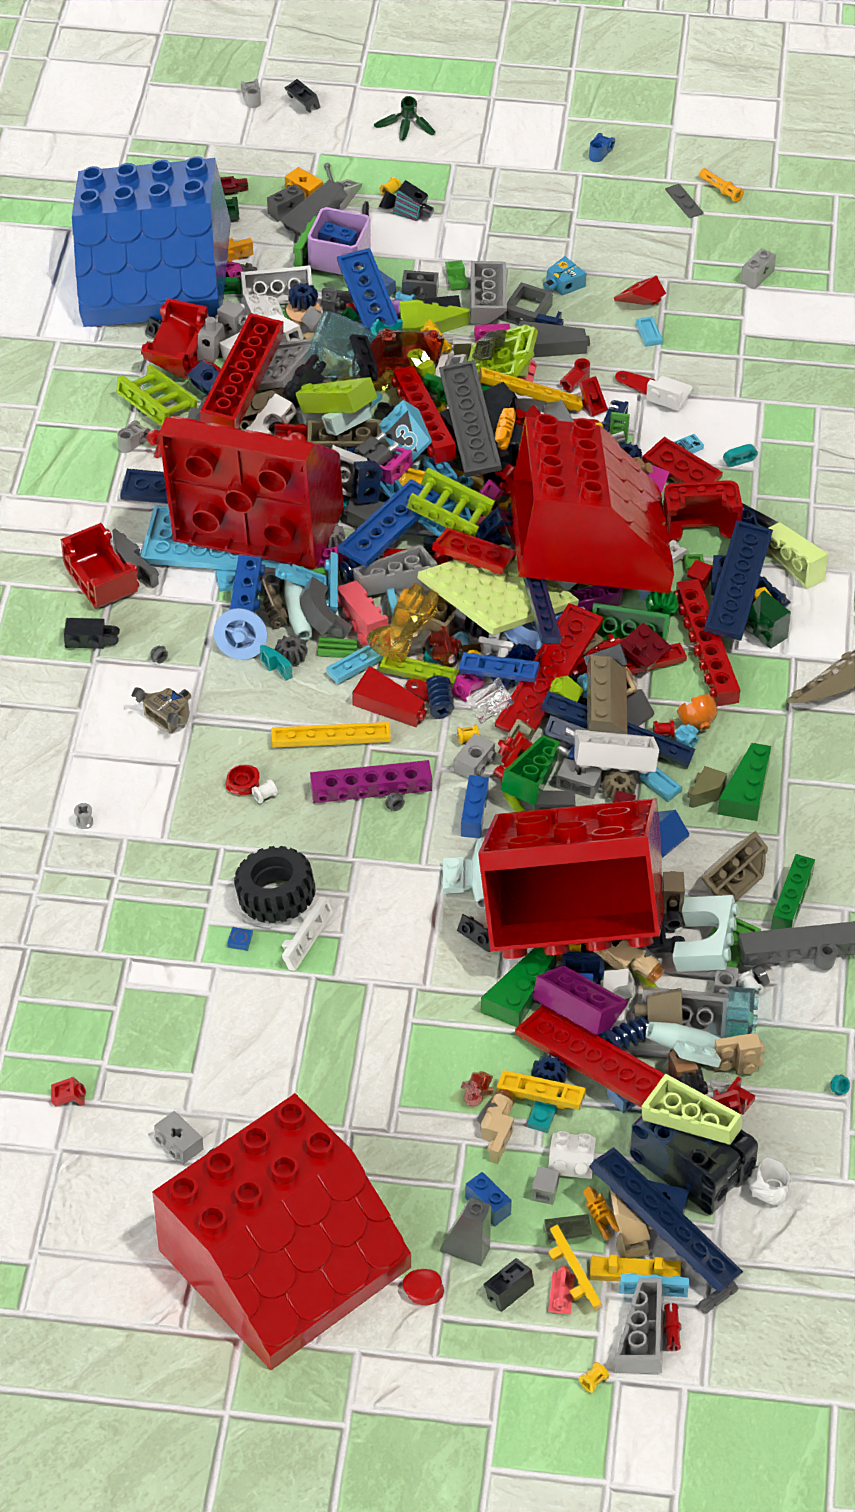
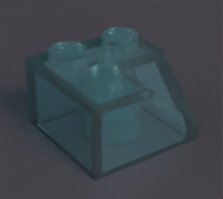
(740, 1011)

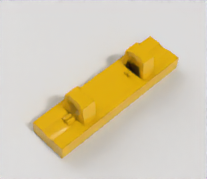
(542, 1090)
(606, 1267)
(585, 1287)

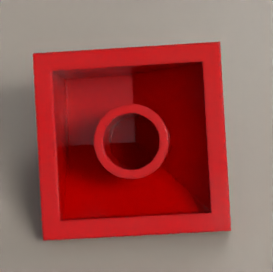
(643, 292)

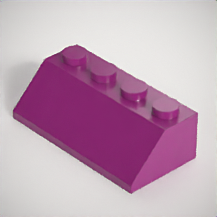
(579, 999)

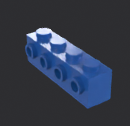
(247, 583)

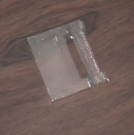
(491, 705)

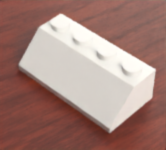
(274, 281)
(615, 751)

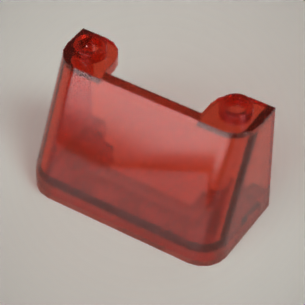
(392, 347)

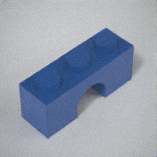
(474, 806)

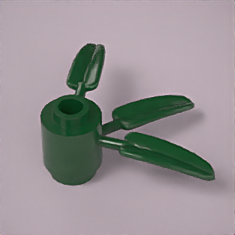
(408, 111)

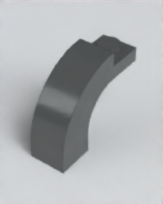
(318, 612)

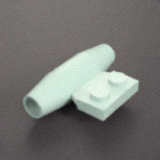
(296, 617)
(463, 874)
(686, 1041)

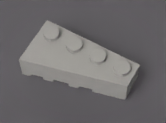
(394, 571)
(642, 1338)

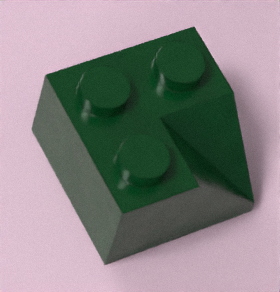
(768, 620)

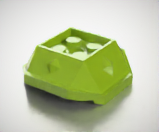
(516, 354)

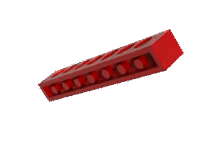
(412, 390)
(707, 646)

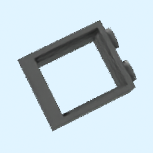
(531, 293)

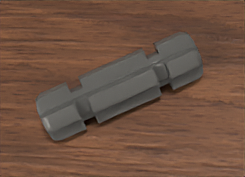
(716, 1298)

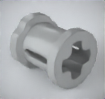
(83, 813)

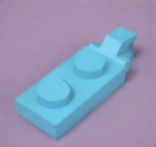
(298, 574)

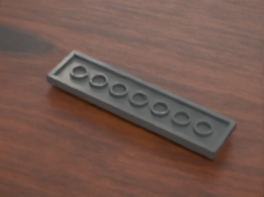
(470, 419)

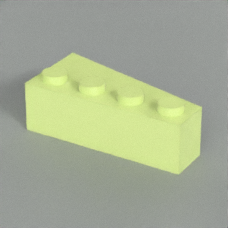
(798, 555)
(690, 1111)

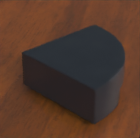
(387, 201)

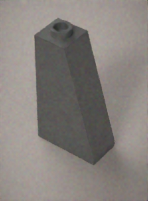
(328, 195)
(558, 340)
(470, 1233)

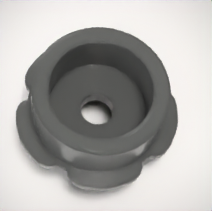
(159, 654)
(395, 801)

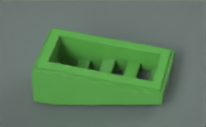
(620, 417)

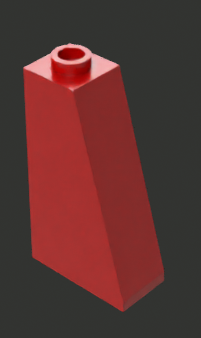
(387, 698)

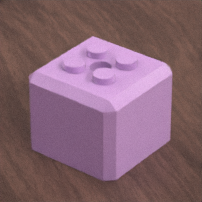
(323, 254)

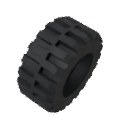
(277, 902)

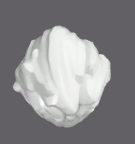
(770, 1181)

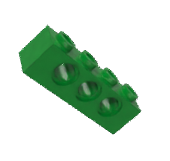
(793, 892)

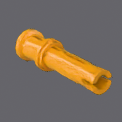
(707, 175)

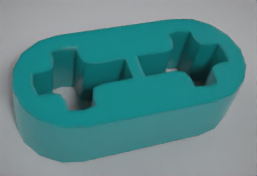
(740, 455)

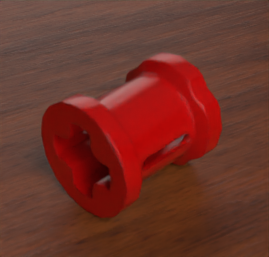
(664, 728)

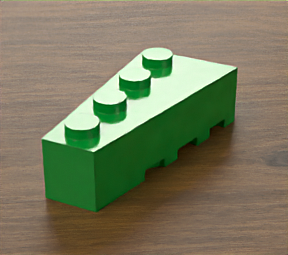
(531, 770)
(745, 789)
(513, 993)

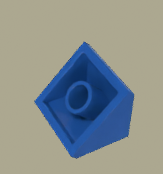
(671, 831)

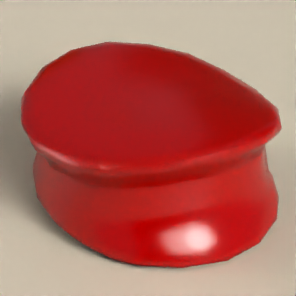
(242, 779)
(423, 1286)

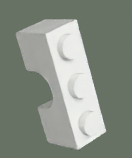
(276, 410)
(621, 984)

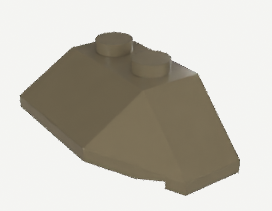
(738, 868)

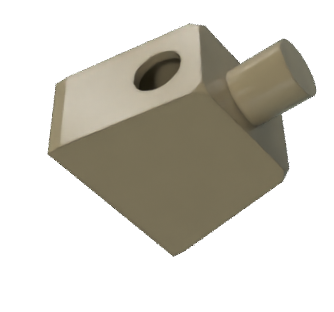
(662, 1007)

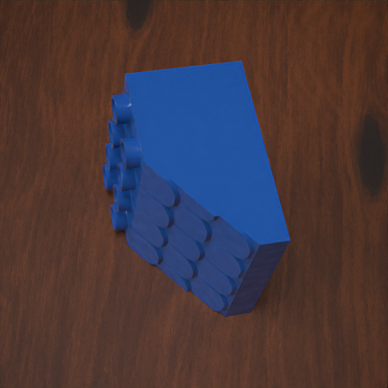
(149, 239)

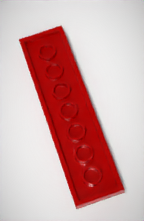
(555, 660)
(590, 1055)

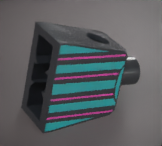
(411, 202)

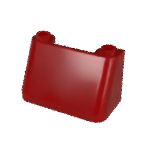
(176, 338)

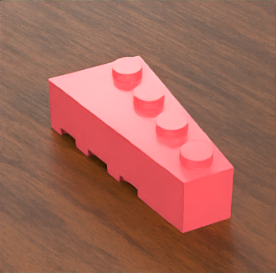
(360, 610)

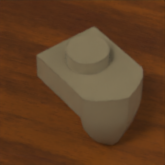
(633, 1250)

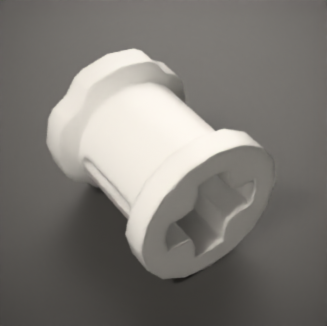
(264, 791)
(747, 981)

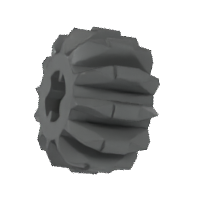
(292, 648)

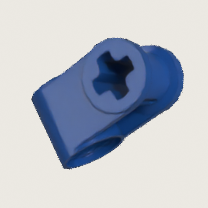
(600, 147)

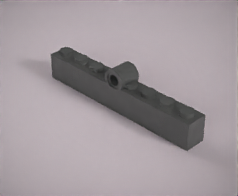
(792, 944)

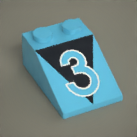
(406, 428)

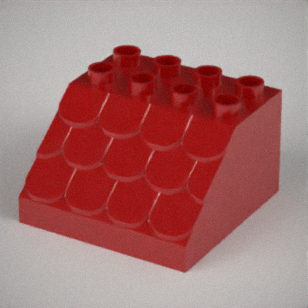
(250, 491)
(586, 510)
(573, 877)
(280, 1231)

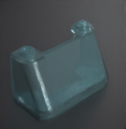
(333, 344)

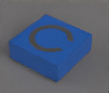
(240, 938)

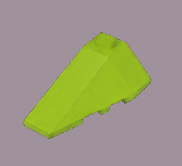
(416, 314)

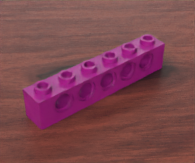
(370, 781)

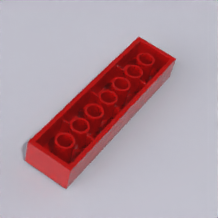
(242, 371)

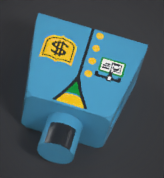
(565, 277)

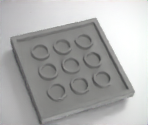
(284, 363)

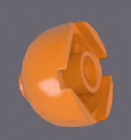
(699, 712)

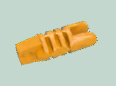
(505, 428)
(600, 1212)

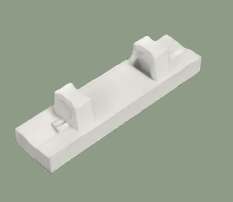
(307, 934)

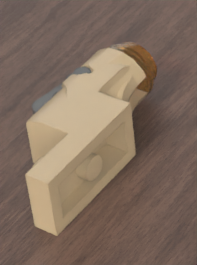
(638, 958)
(496, 1123)

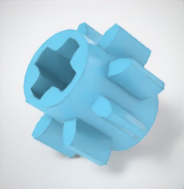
(687, 735)

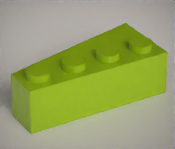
(337, 396)

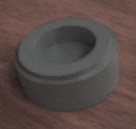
(761, 976)

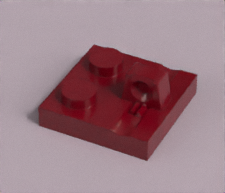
(645, 646)

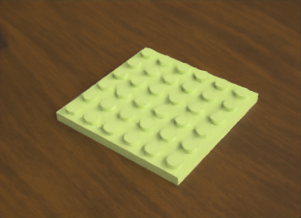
(490, 598)

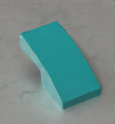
(273, 660)

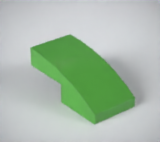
(456, 275)

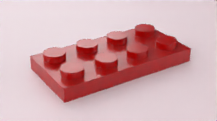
(680, 463)
(474, 551)

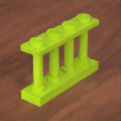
(148, 405)
(455, 491)

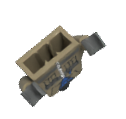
(165, 707)

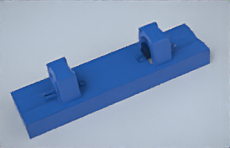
(499, 667)

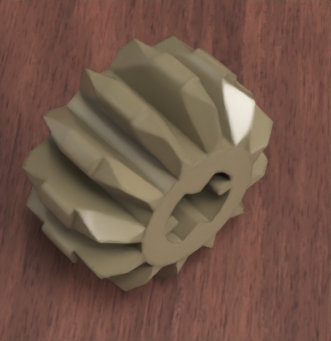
(620, 782)

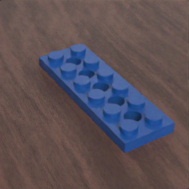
(375, 286)
(376, 524)

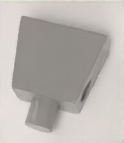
(209, 339)

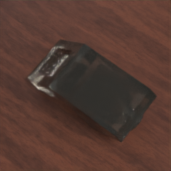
(486, 344)

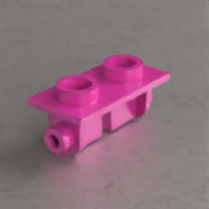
(481, 330)

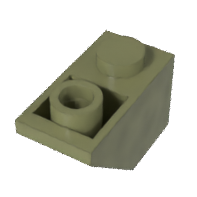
(707, 788)

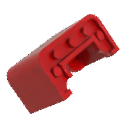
(702, 506)
(97, 567)

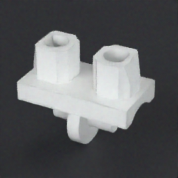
(495, 643)

